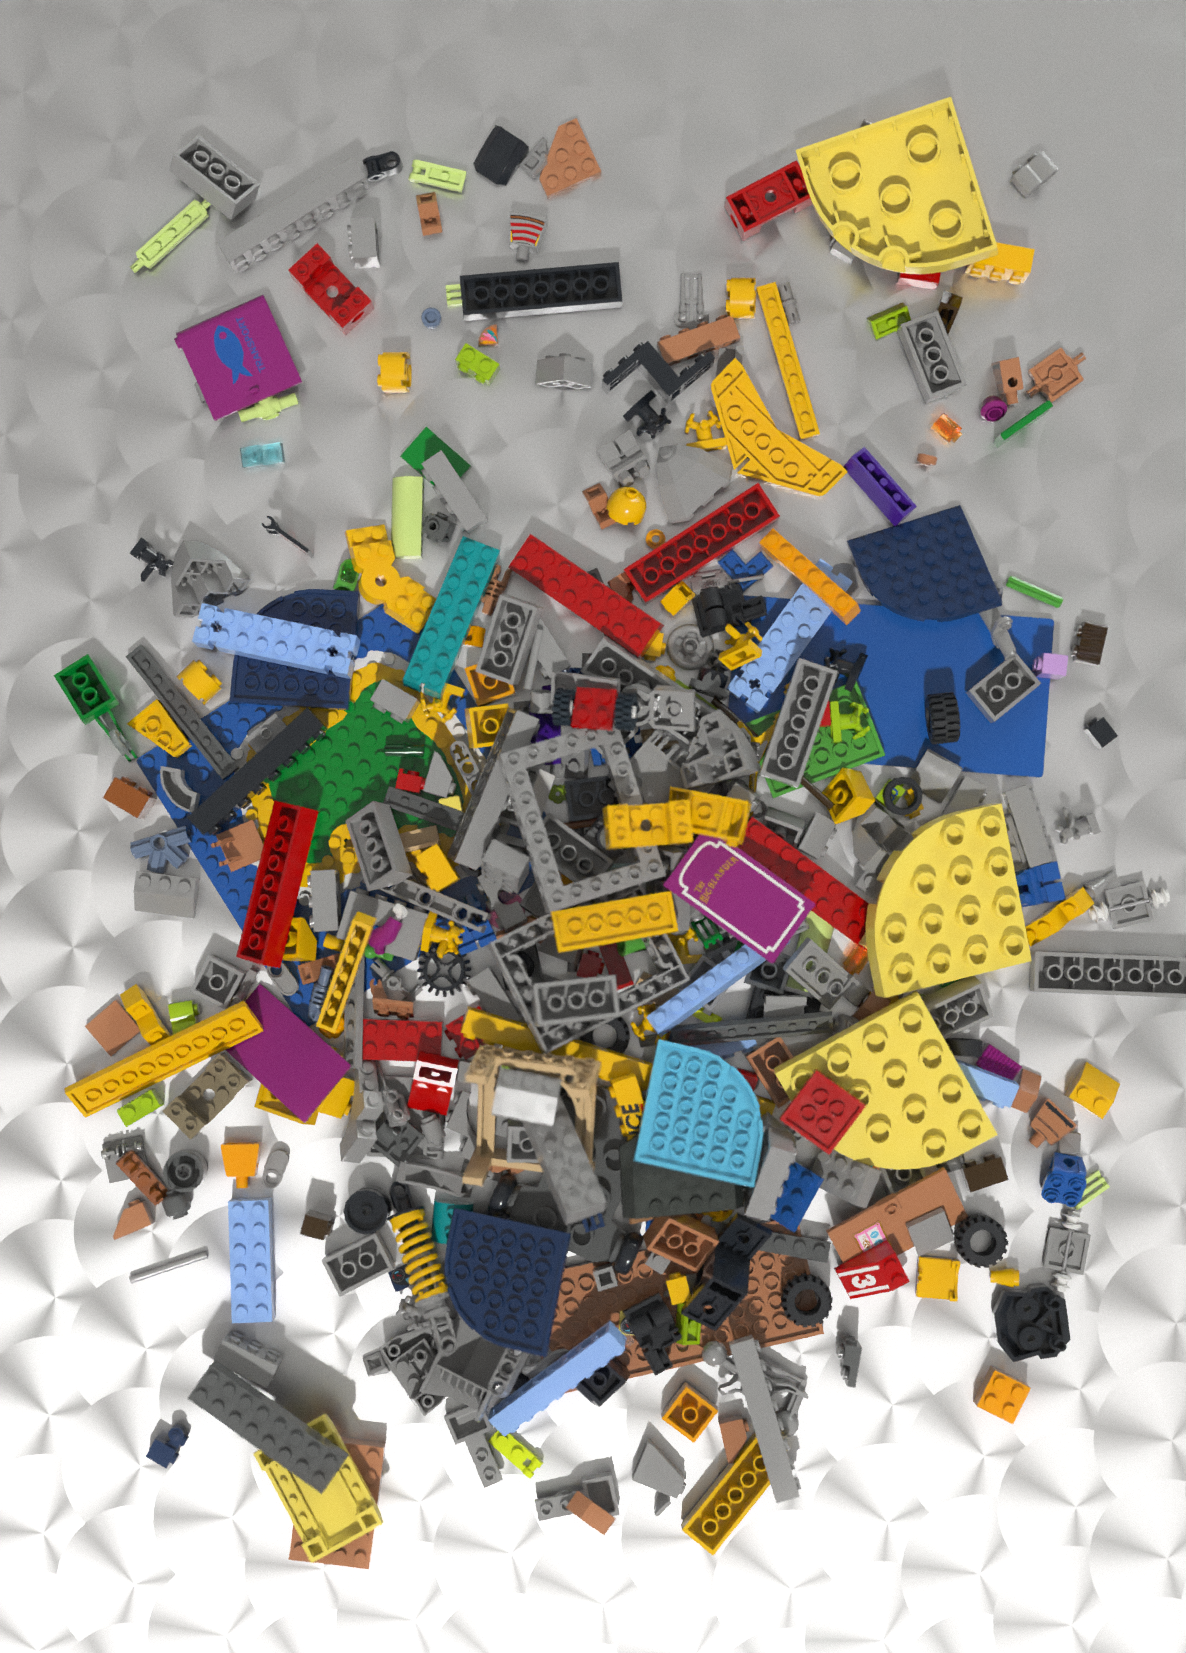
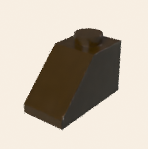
(948, 309)

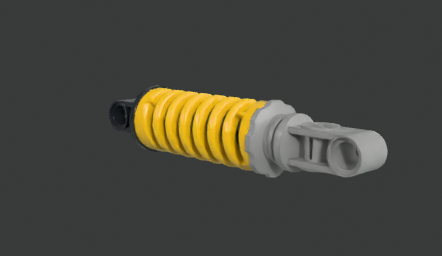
(422, 1266)

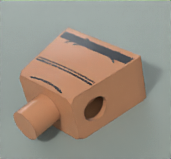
(1005, 371)
(1050, 1125)

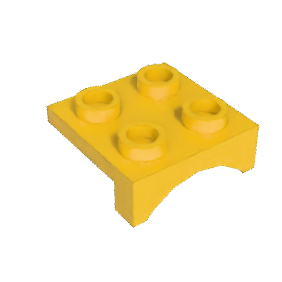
(937, 1278)

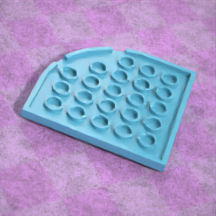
(699, 1117)

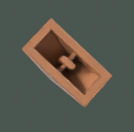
(1028, 1090)

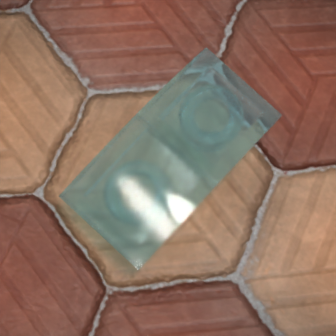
(262, 455)

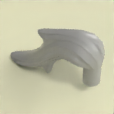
(531, 1370)

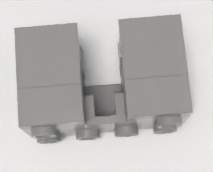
(410, 935)

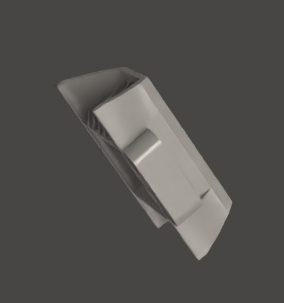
(472, 1370)

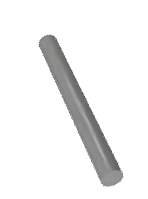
(168, 1267)

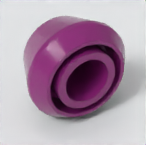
(993, 408)

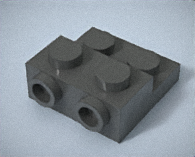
(849, 1354)

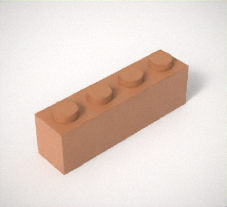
(694, 342)

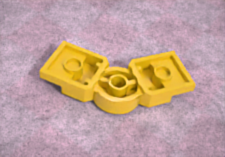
(402, 596)

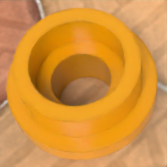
(655, 532)

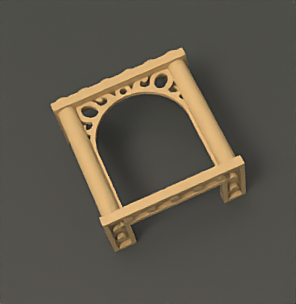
(483, 1072)

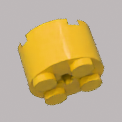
(742, 298)
(395, 372)
(199, 681)

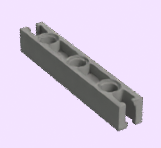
(439, 903)

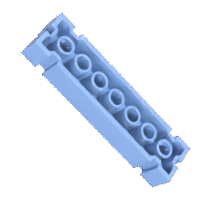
(276, 641)
(784, 642)

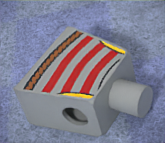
(526, 233)

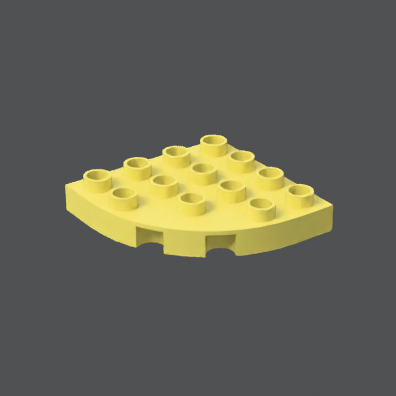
(902, 192)
(947, 905)
(911, 1084)

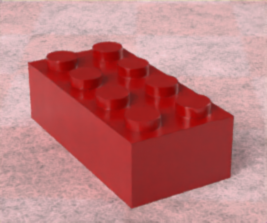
(400, 1039)

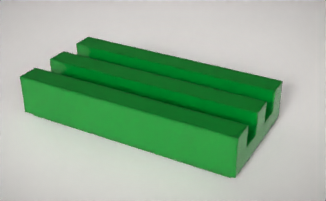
(711, 938)

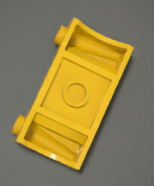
(715, 815)

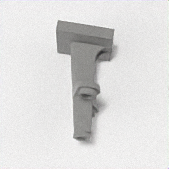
(998, 628)

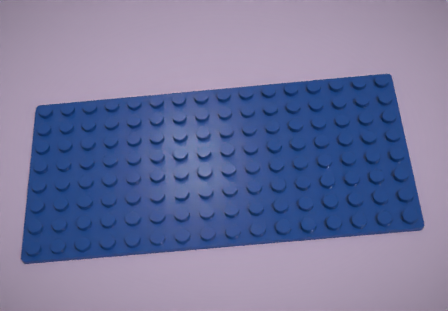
(920, 659)

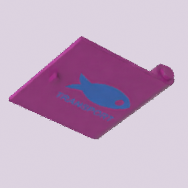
(238, 357)

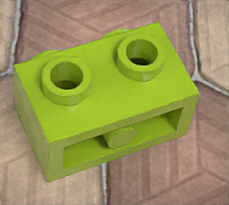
(477, 364)

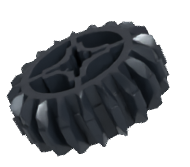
(430, 980)

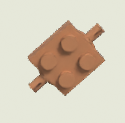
(1056, 375)

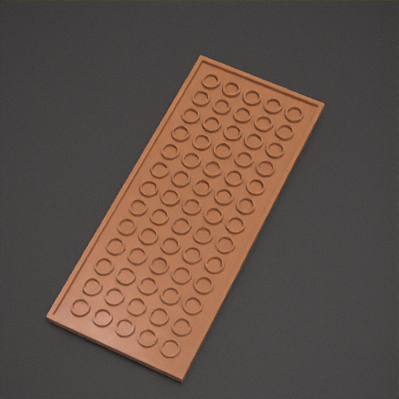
(585, 1309)

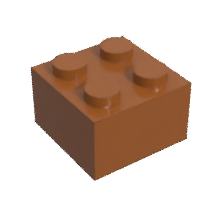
(129, 798)

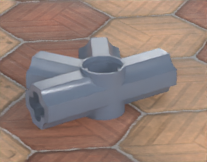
(159, 855)

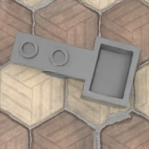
(465, 1429)
(596, 1487)

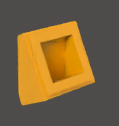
(475, 637)

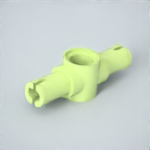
(268, 408)

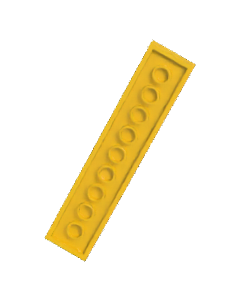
(164, 1059)

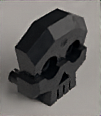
(1014, 1324)

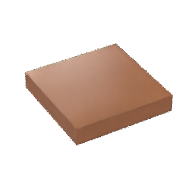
(113, 1028)

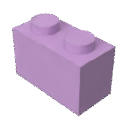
(1050, 666)

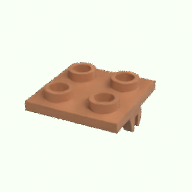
(240, 845)
(384, 1007)

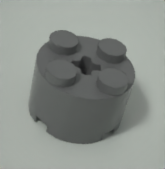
(179, 1180)

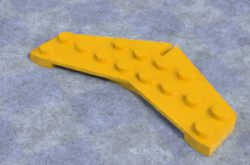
(771, 452)

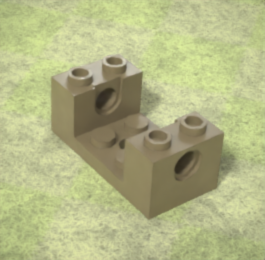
(191, 1109)

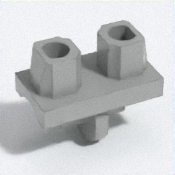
(715, 951)

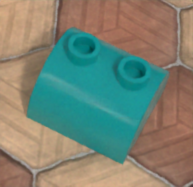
(442, 1218)

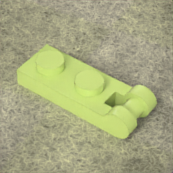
(438, 176)

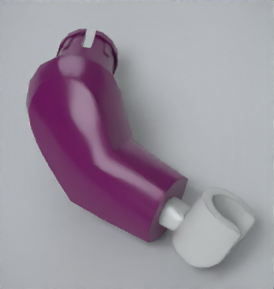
(388, 932)

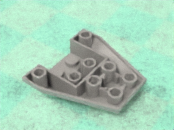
(409, 1360)

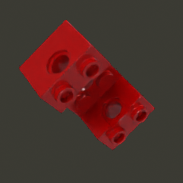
(751, 210)
(318, 274)

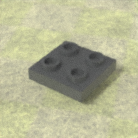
(397, 1142)

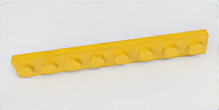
(787, 361)

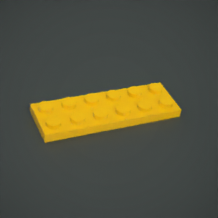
(614, 921)

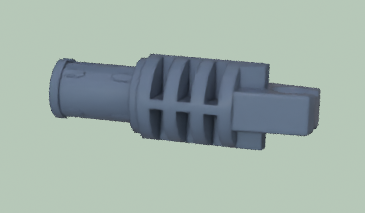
(320, 992)

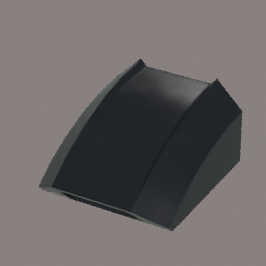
(500, 156)
(604, 1382)

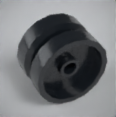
(356, 1214)

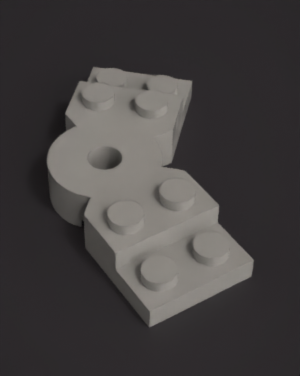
(663, 708)

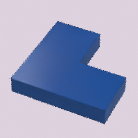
(736, 568)

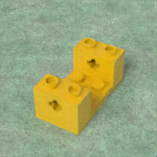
(668, 822)

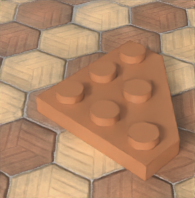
(568, 160)

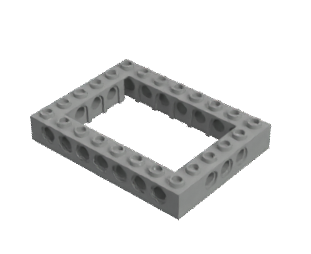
(513, 768)
(669, 975)

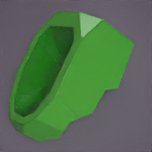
(346, 577)

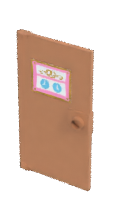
(889, 1215)

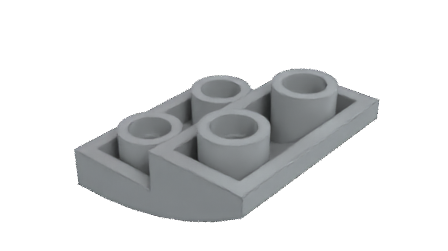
(935, 775)

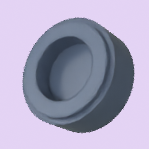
(431, 318)

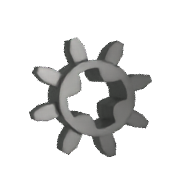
(715, 663)

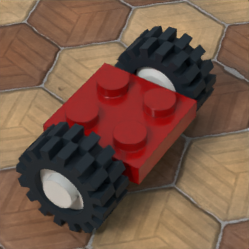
(595, 709)

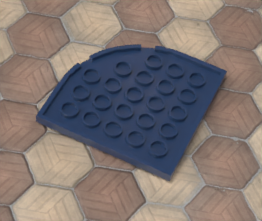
(926, 568)
(288, 686)
(505, 1278)

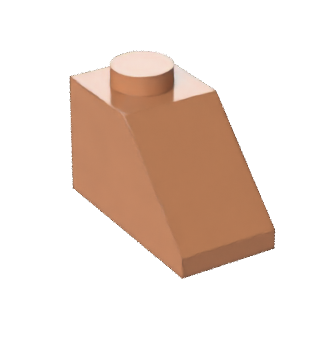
(134, 1218)
(733, 1434)

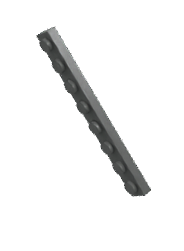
(182, 712)
(753, 1029)

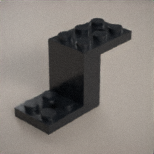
(657, 371)
(726, 1272)

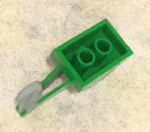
(93, 697)

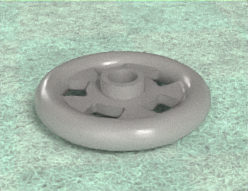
(673, 649)

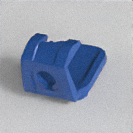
(1064, 1183)

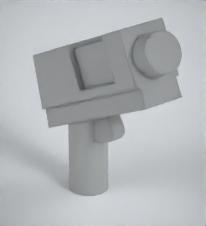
(246, 984)

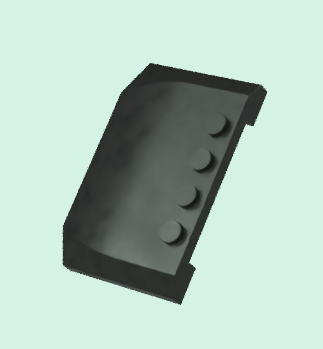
(660, 1191)

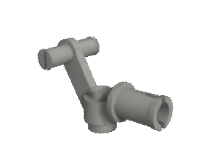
(394, 982)

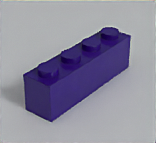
(879, 486)

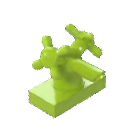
(846, 721)

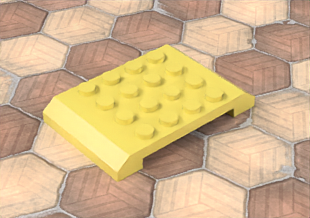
(328, 1518)

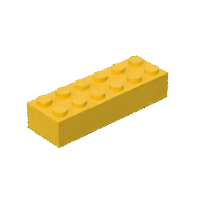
(728, 1498)

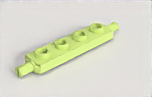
(171, 235)

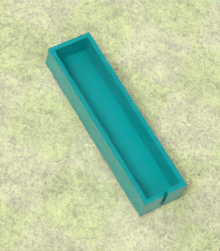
(451, 618)

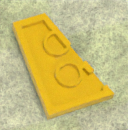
(161, 729)

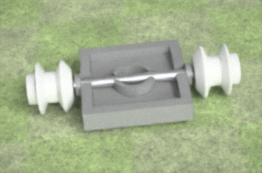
(1129, 904)
(1066, 1250)

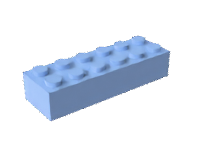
(251, 1260)

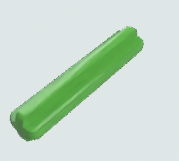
(1034, 591)

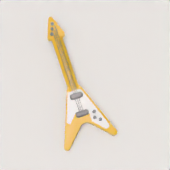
(759, 745)

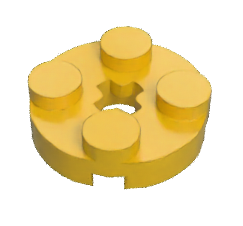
(337, 845)

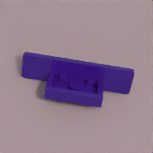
(547, 729)

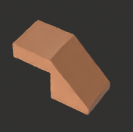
(429, 213)
(597, 500)
(310, 971)
(870, 1006)
(590, 1513)

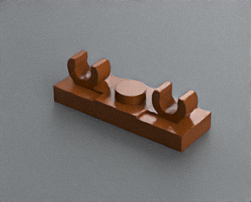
(142, 1177)

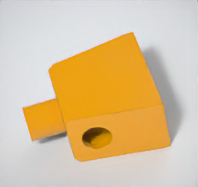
(241, 1160)

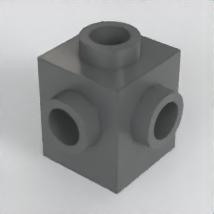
(438, 527)

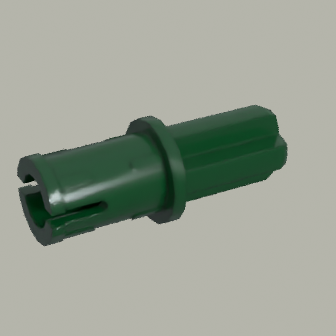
(404, 750)

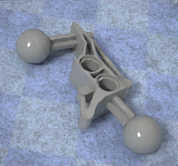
(715, 1354)

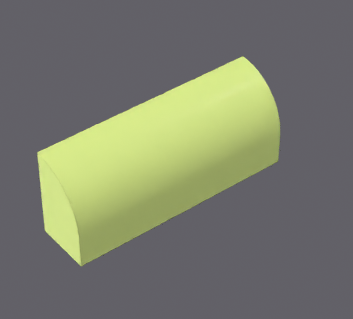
(407, 517)
(821, 934)

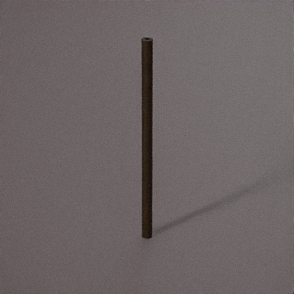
(804, 781)

